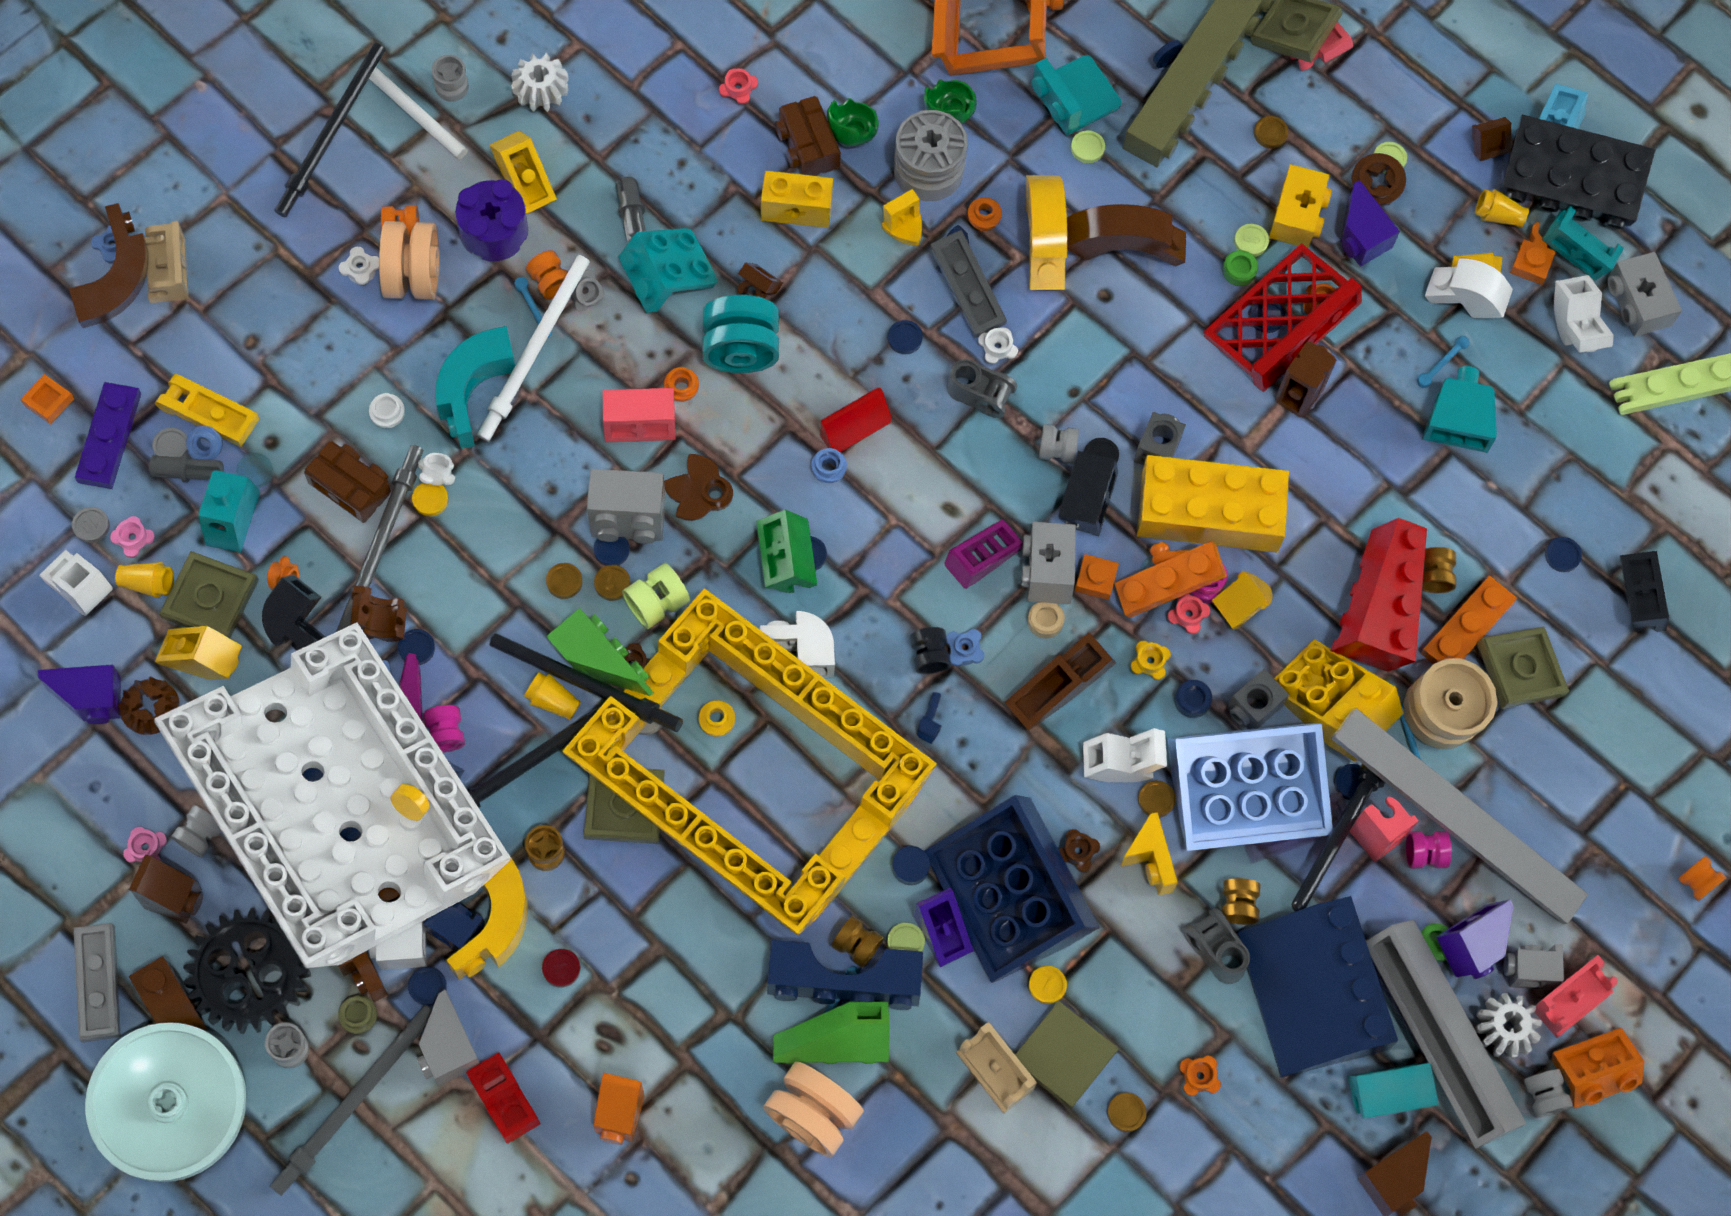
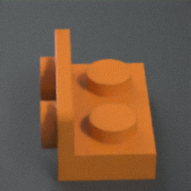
(1600, 1067)

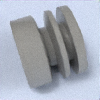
(930, 154)

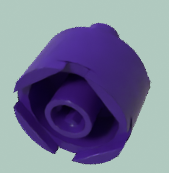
(491, 219)

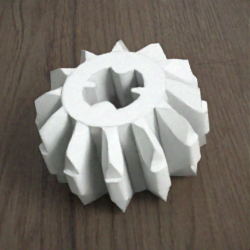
(539, 82)
(1499, 1013)

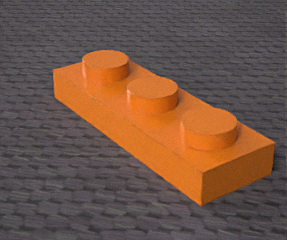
(1170, 579)
(1470, 622)

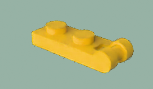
(208, 409)

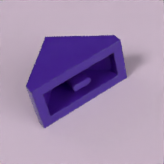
(943, 927)

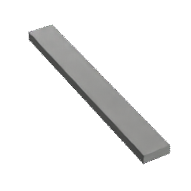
(1459, 816)

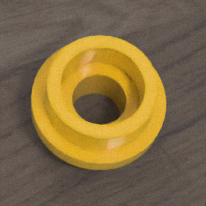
(720, 728)

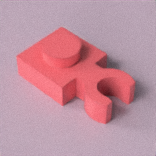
(1335, 44)

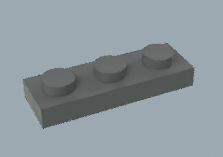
(968, 284)

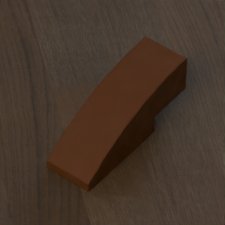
(1060, 681)

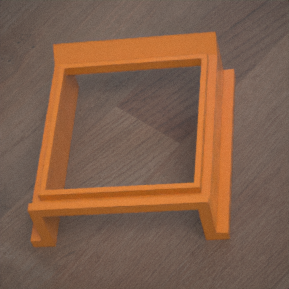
(946, 42)

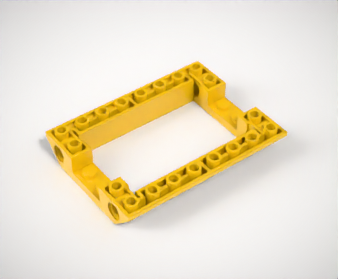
(717, 628)

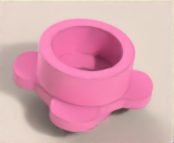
(128, 527)
(139, 837)

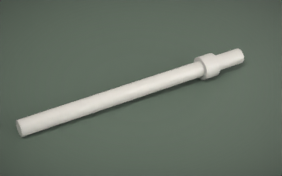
(501, 405)

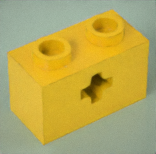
(1301, 189)
(796, 199)

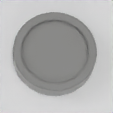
(170, 443)
(90, 524)

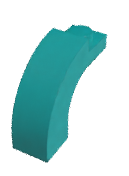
(466, 367)

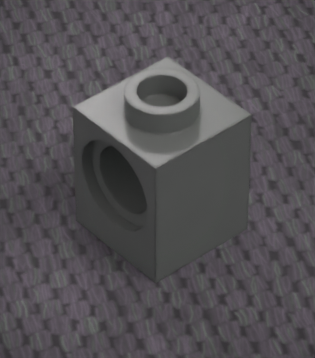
(1164, 426)
(1266, 690)

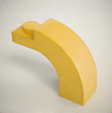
(1048, 231)
(503, 928)

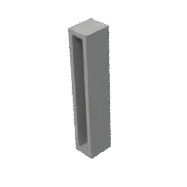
(1444, 1033)

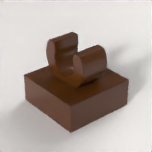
(1492, 138)
(759, 279)

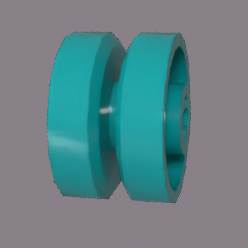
(740, 334)

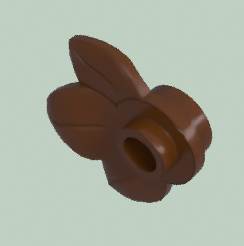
(694, 488)

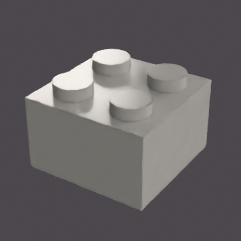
(626, 505)

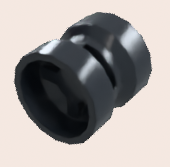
(930, 650)

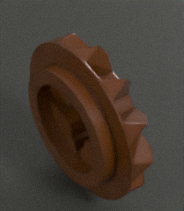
(1375, 165)
(142, 721)

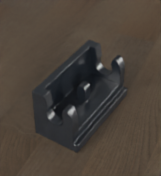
(1089, 492)
(1645, 591)

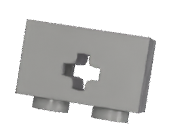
(1644, 294)
(1051, 562)

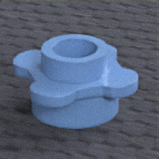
(102, 244)
(965, 657)

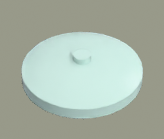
(165, 1102)

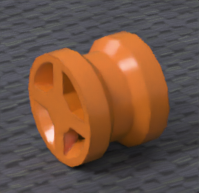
(1702, 878)

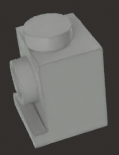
(1535, 968)

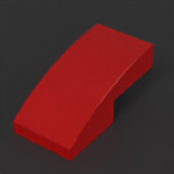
(503, 1098)

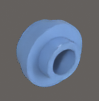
(198, 450)
(831, 456)

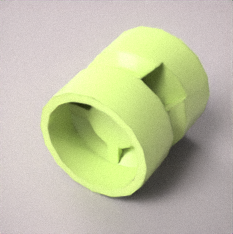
(644, 601)

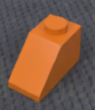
(618, 1108)

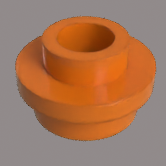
(984, 222)
(684, 375)

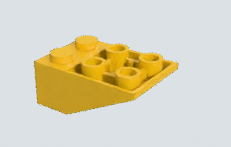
(1328, 686)

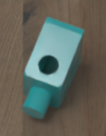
(1463, 413)
(230, 503)

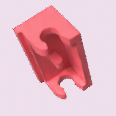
(639, 415)
(1382, 834)
(1575, 997)

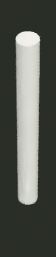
(418, 114)

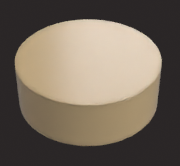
(1046, 619)

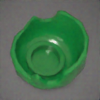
(952, 98)
(852, 122)

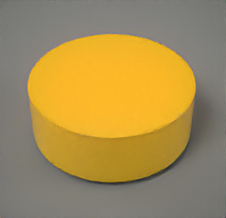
(410, 802)

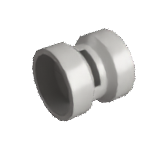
(450, 78)
(1058, 443)
(199, 828)
(283, 1039)
(1552, 1101)

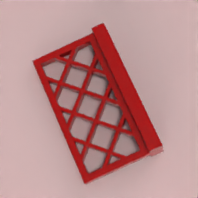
(1309, 328)

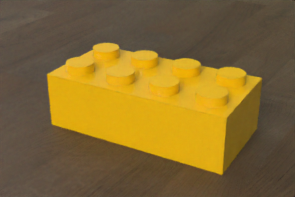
(1213, 503)

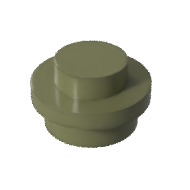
(357, 1014)

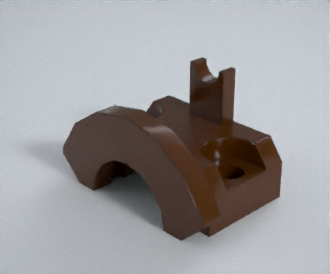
(377, 616)

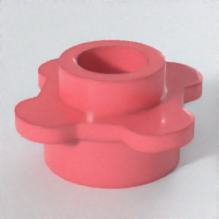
(738, 77)
(1196, 606)

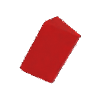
(855, 421)

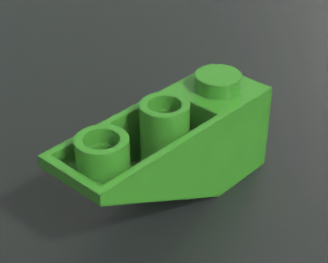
(590, 652)
(841, 1035)

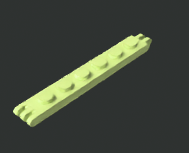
(1673, 384)

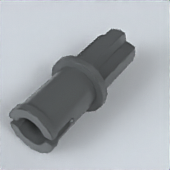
(630, 206)
(183, 467)

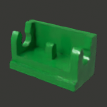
(786, 551)

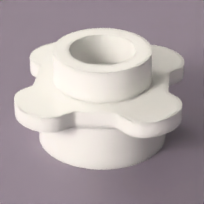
(359, 275)
(1001, 336)
(436, 469)

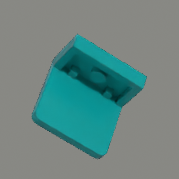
(1075, 92)
(665, 263)

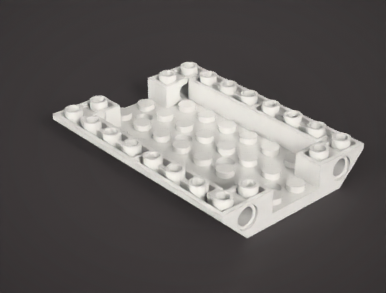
(286, 830)

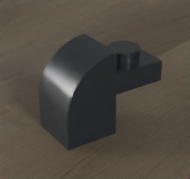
(286, 613)

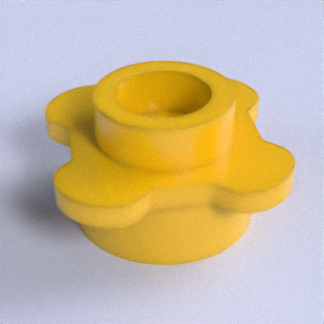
(1150, 650)

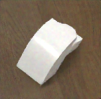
(1474, 285)
(1578, 314)
(77, 581)
(809, 638)
(1124, 758)

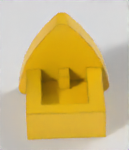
(903, 218)
(1243, 599)

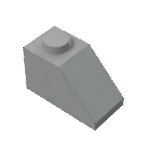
(445, 1044)

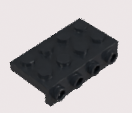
(1578, 170)

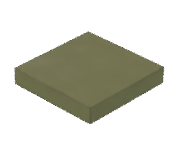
(1296, 27)
(209, 595)
(1523, 667)
(614, 819)
(1065, 1054)

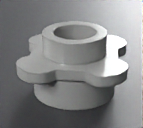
(592, 296)

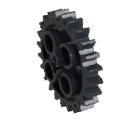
(216, 986)

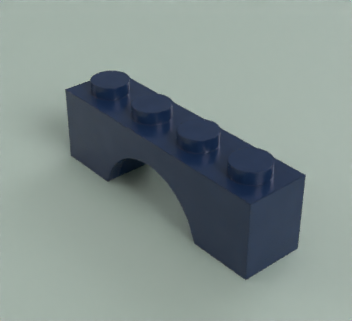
(798, 973)

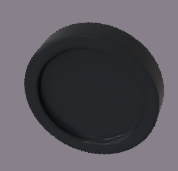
(1103, 447)

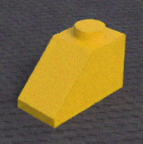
(523, 169)
(199, 652)

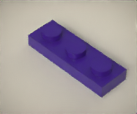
(108, 435)

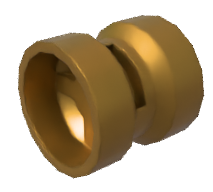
(1438, 570)
(545, 839)
(1241, 901)
(849, 938)

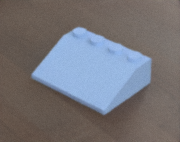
(1251, 785)

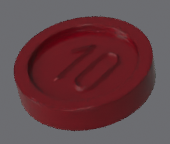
(561, 968)

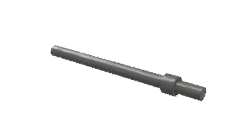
(403, 482)
(303, 1159)

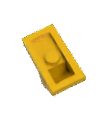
(1152, 847)

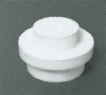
(386, 410)

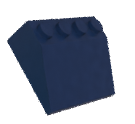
(1011, 888)
(1317, 988)

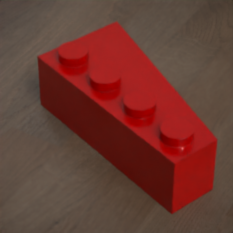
(1386, 599)

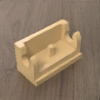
(166, 263)
(996, 1068)

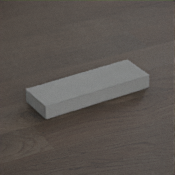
(97, 982)

